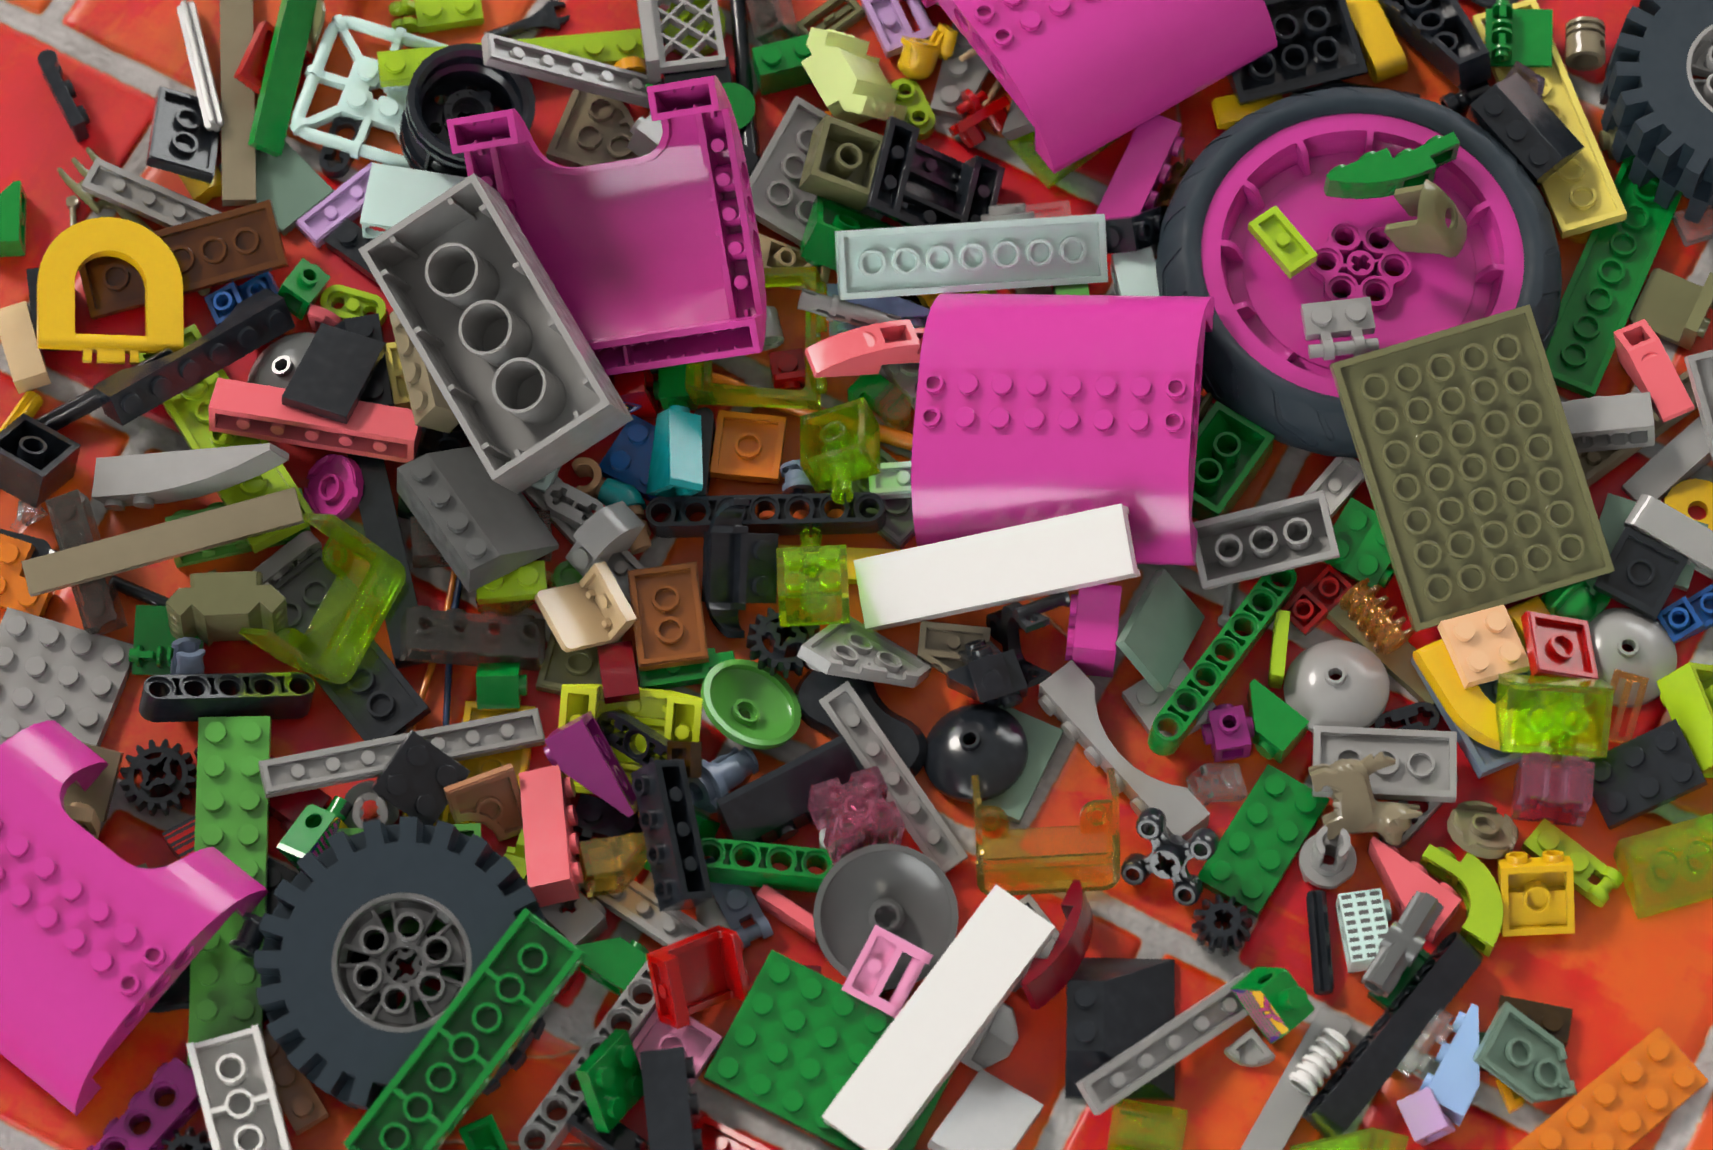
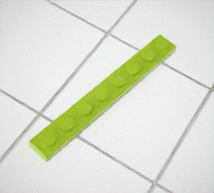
(608, 47)

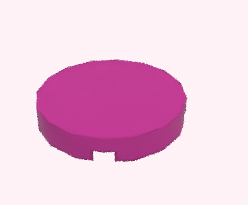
(334, 486)

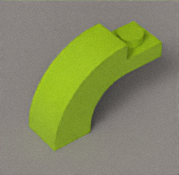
(1476, 888)

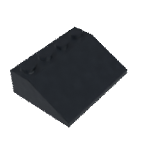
(1312, 50)

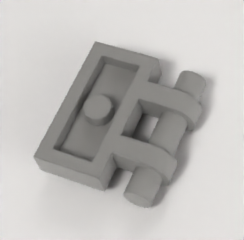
(1335, 320)

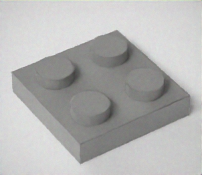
(1147, 703)

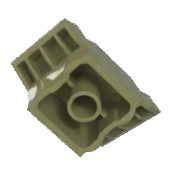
(223, 604)

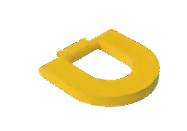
(120, 240)
(1468, 706)

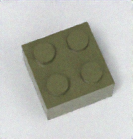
(841, 162)

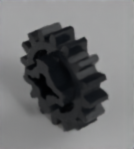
(766, 642)
(158, 792)

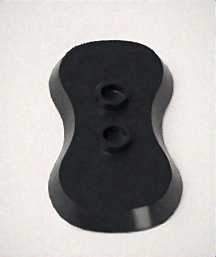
(900, 732)

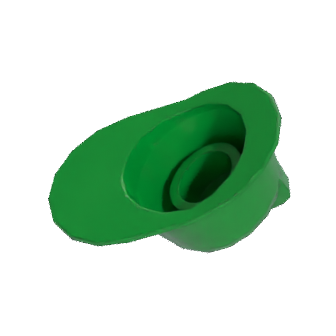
(1576, 601)

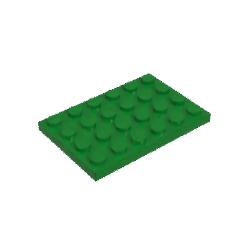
(799, 1048)

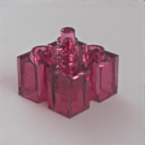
(1552, 789)
(855, 813)

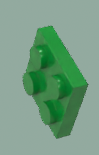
(611, 1080)

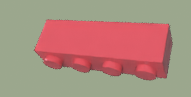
(550, 835)

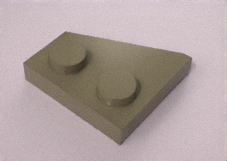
(942, 642)

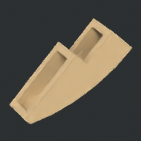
(20, 348)

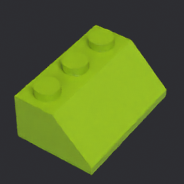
(1689, 700)

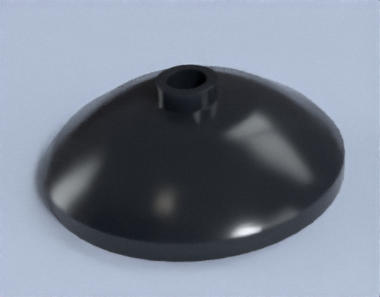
(995, 756)

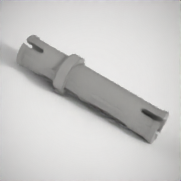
(841, 310)

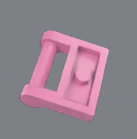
(876, 965)

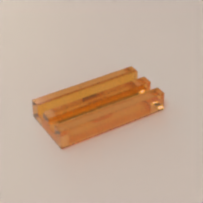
(1623, 703)

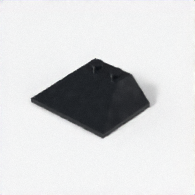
(927, 186)
(1110, 1010)

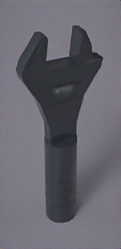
(543, 18)

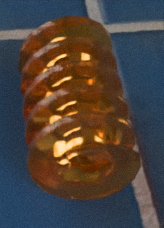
(1374, 618)

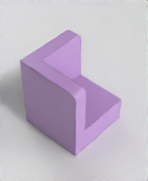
(1425, 1117)

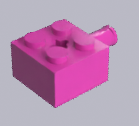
(1094, 629)

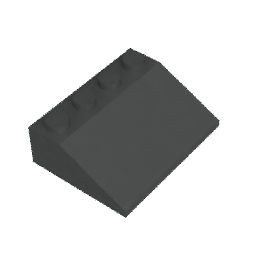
(471, 518)

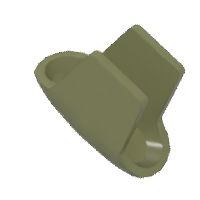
(1429, 230)

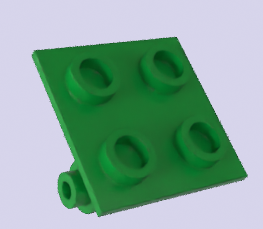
(1518, 36)
(152, 641)

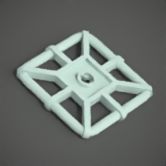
(356, 97)

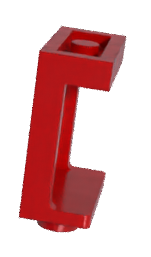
(697, 974)

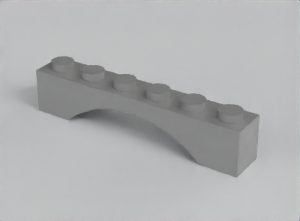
(1072, 701)

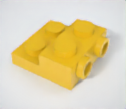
(1537, 894)

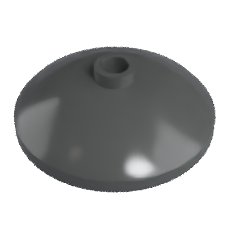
(281, 354)

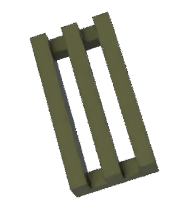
(827, 7)

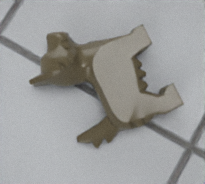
(1354, 800)

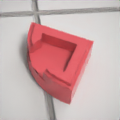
(321, 315)

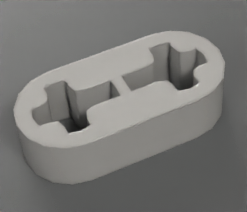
(575, 498)

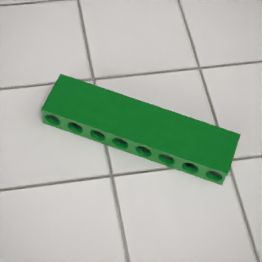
(470, 1040)

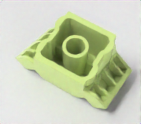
(849, 79)

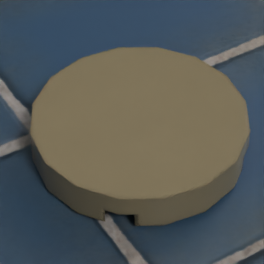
(1482, 830)

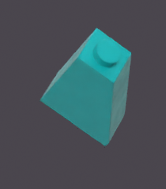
(676, 454)

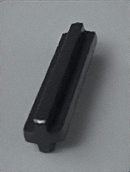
(1320, 942)

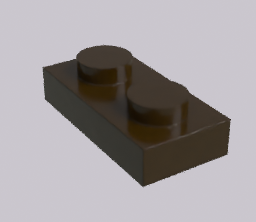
(1551, 1018)

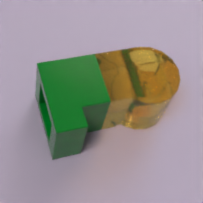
(883, 399)

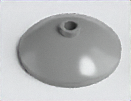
(1652, 654)
(1347, 702)

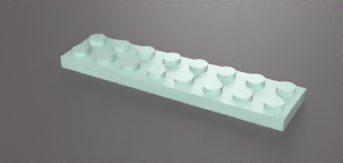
(971, 256)

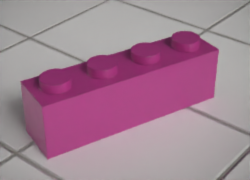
(1142, 168)

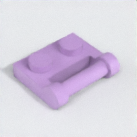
(891, 23)

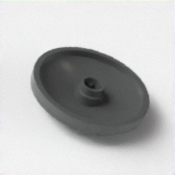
(887, 889)

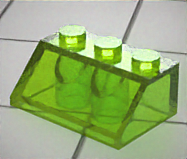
(1553, 715)
(1668, 866)

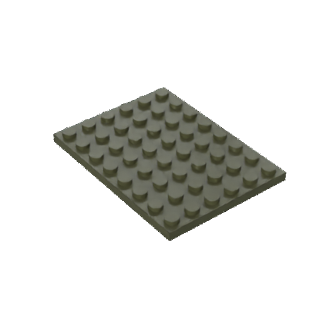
(1471, 467)

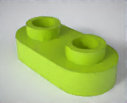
(917, 106)
(355, 302)

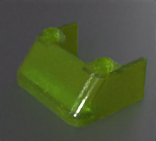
(350, 611)

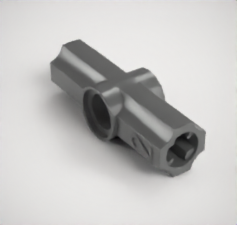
(1402, 944)

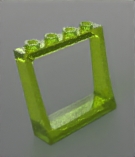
(699, 374)

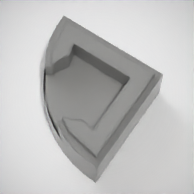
(1250, 1051)

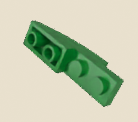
(1381, 174)

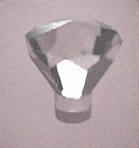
(26, 516)

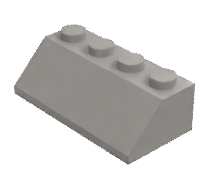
(1265, 540)

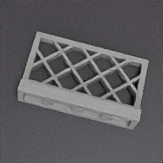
(654, 38)

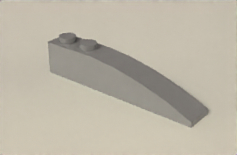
(1611, 422)
(1672, 464)
(179, 475)

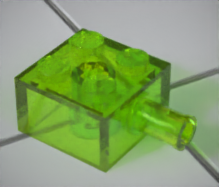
(840, 447)
(812, 582)

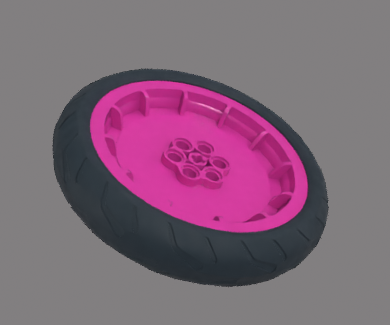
(1281, 158)

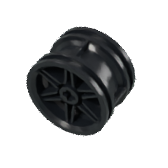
(467, 90)

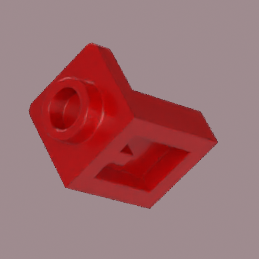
(788, 369)

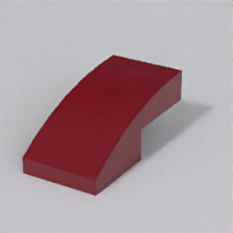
(618, 672)

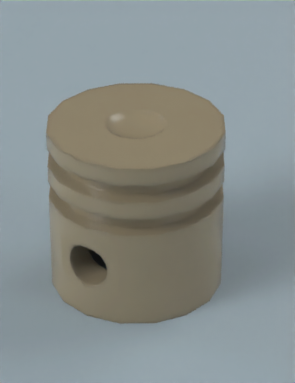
(1585, 43)

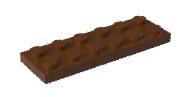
(208, 254)

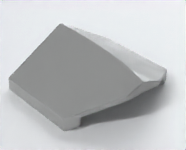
(994, 1041)

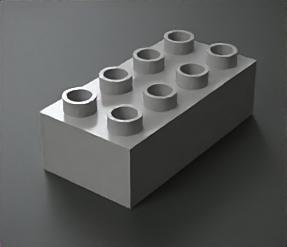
(495, 334)

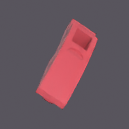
(866, 349)

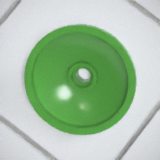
(750, 704)

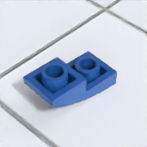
(226, 298)
(1688, 616)

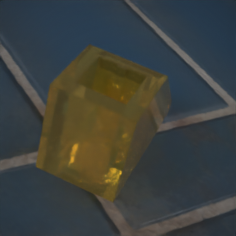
(611, 863)

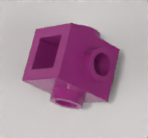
(1228, 732)

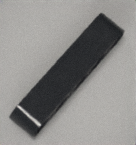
(226, 695)

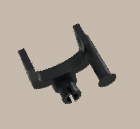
(1014, 616)

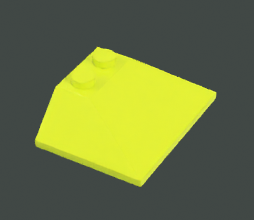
(665, 711)

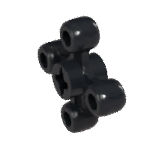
(1169, 856)

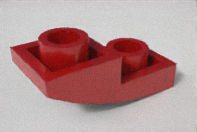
(1314, 603)

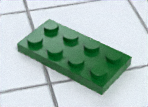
(1262, 840)

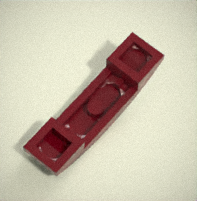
(1051, 974)

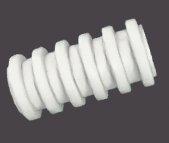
(1319, 1061)

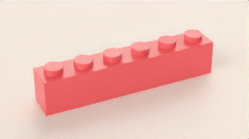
(259, 413)

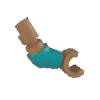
(611, 492)

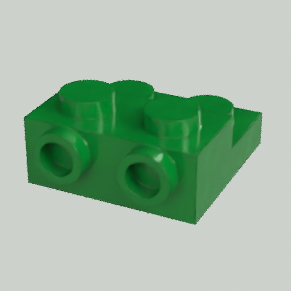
(1361, 546)

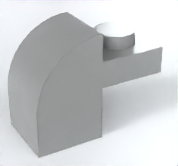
(604, 534)

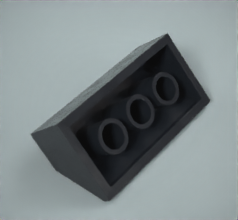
(778, 801)

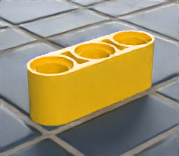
(1377, 40)

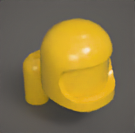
(920, 54)

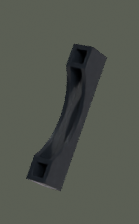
(146, 386)

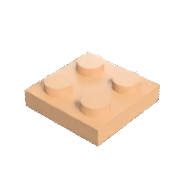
(1483, 646)

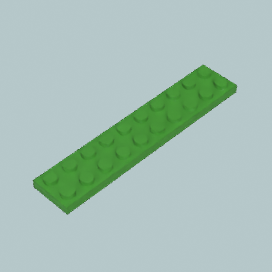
(236, 822)

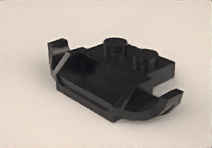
(736, 567)

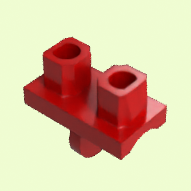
(968, 128)

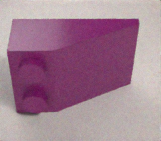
(589, 760)

